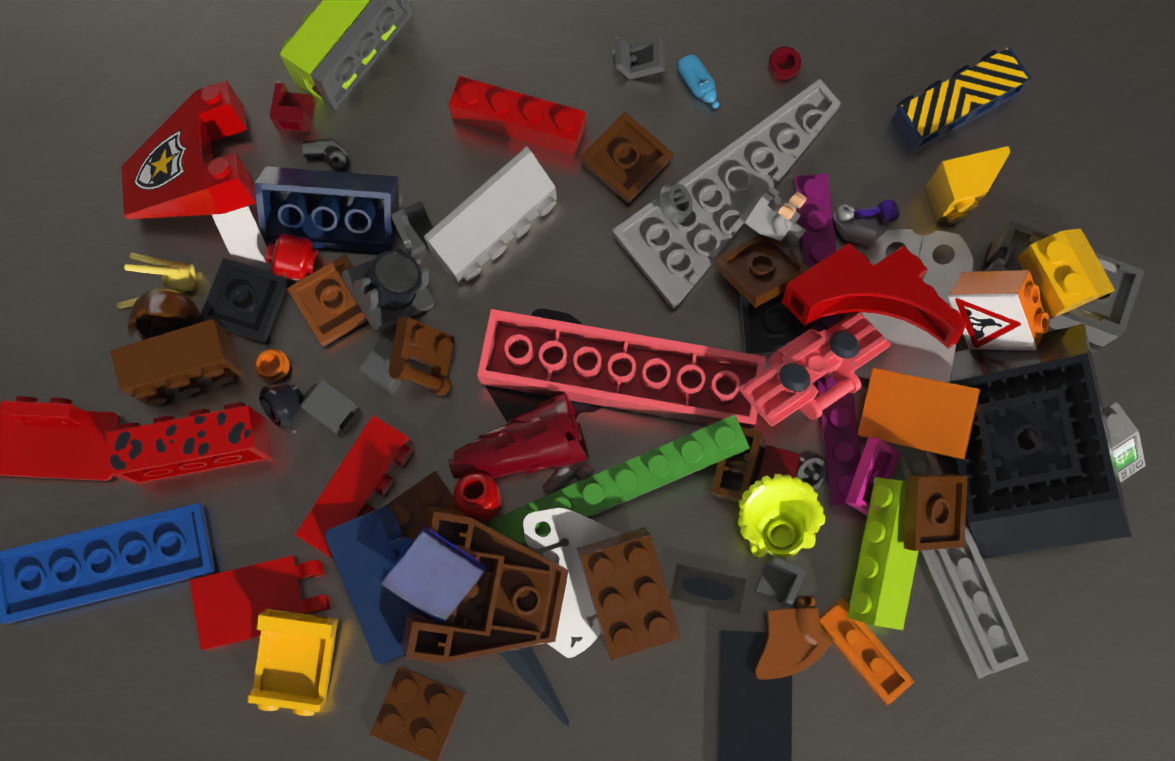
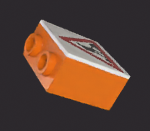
(1000, 310)

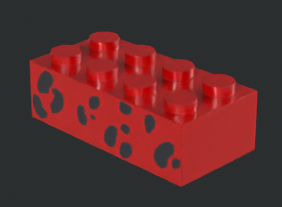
(188, 444)

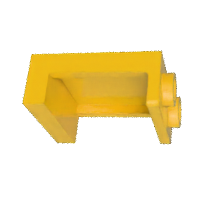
(293, 661)

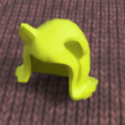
(780, 516)

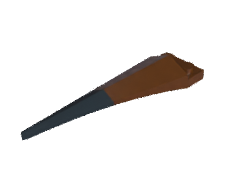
(410, 513)

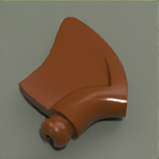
(792, 640)

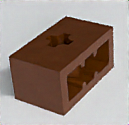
(740, 471)

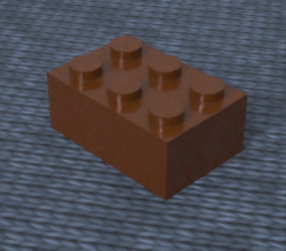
(177, 362)
(628, 593)

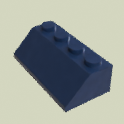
(328, 208)

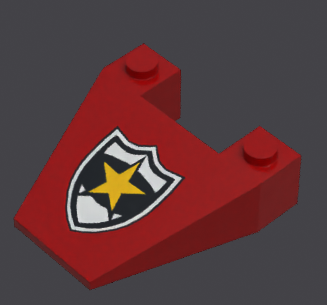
(176, 167)

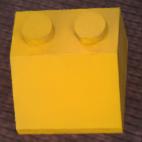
(963, 182)
(1065, 271)

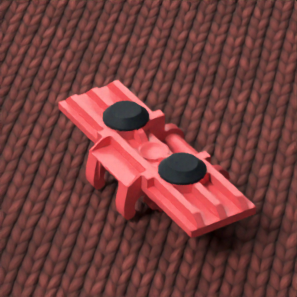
(807, 358)

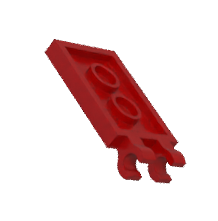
(232, 600)

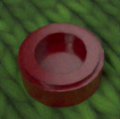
(784, 63)

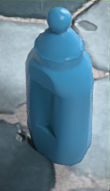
(698, 79)

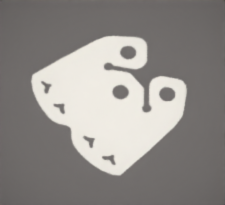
(577, 600)

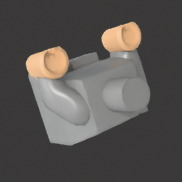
(777, 217)

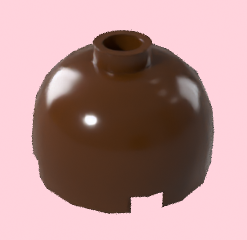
(161, 312)

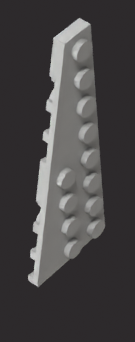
(723, 195)

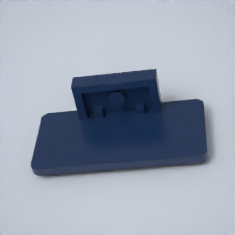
(363, 556)

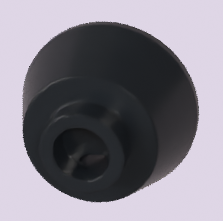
(281, 403)

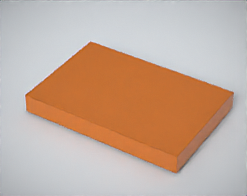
(919, 413)

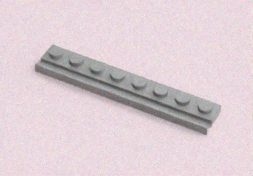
(967, 587)

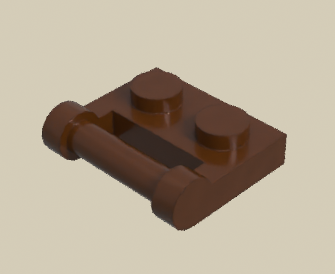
(423, 345)

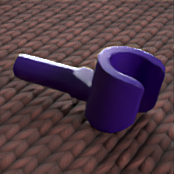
(887, 209)

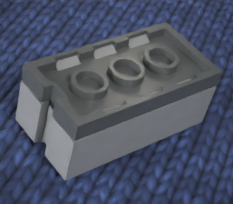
(1103, 317)

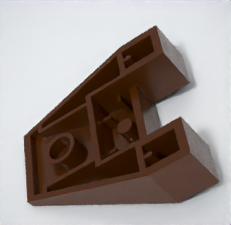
(507, 608)

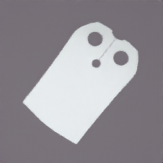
(912, 348)

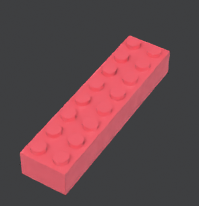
(617, 369)

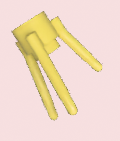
(174, 274)

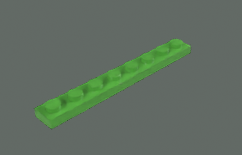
(632, 477)

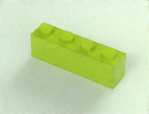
(884, 566)

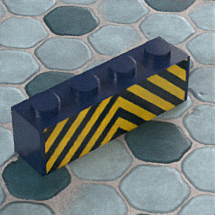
(960, 99)

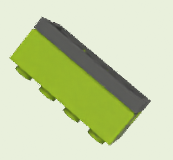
(341, 44)

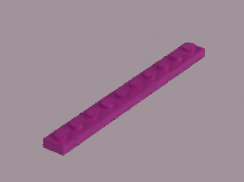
(839, 419)

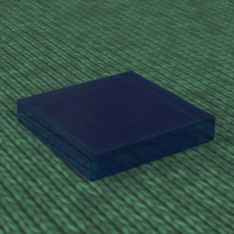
(433, 575)

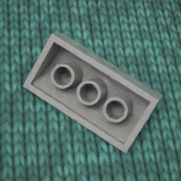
(492, 217)

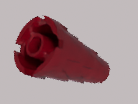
(527, 443)

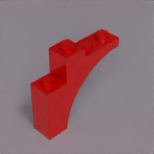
(889, 288)

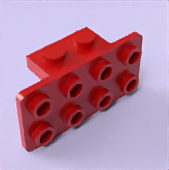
(54, 440)

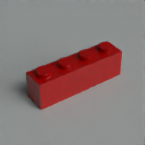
(517, 116)
(357, 481)

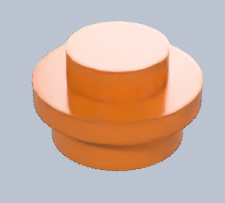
(272, 365)

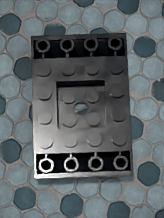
(1065, 485)

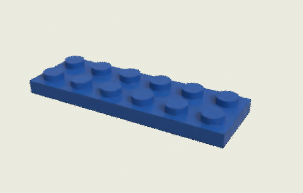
(104, 563)

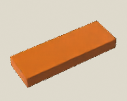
(865, 652)

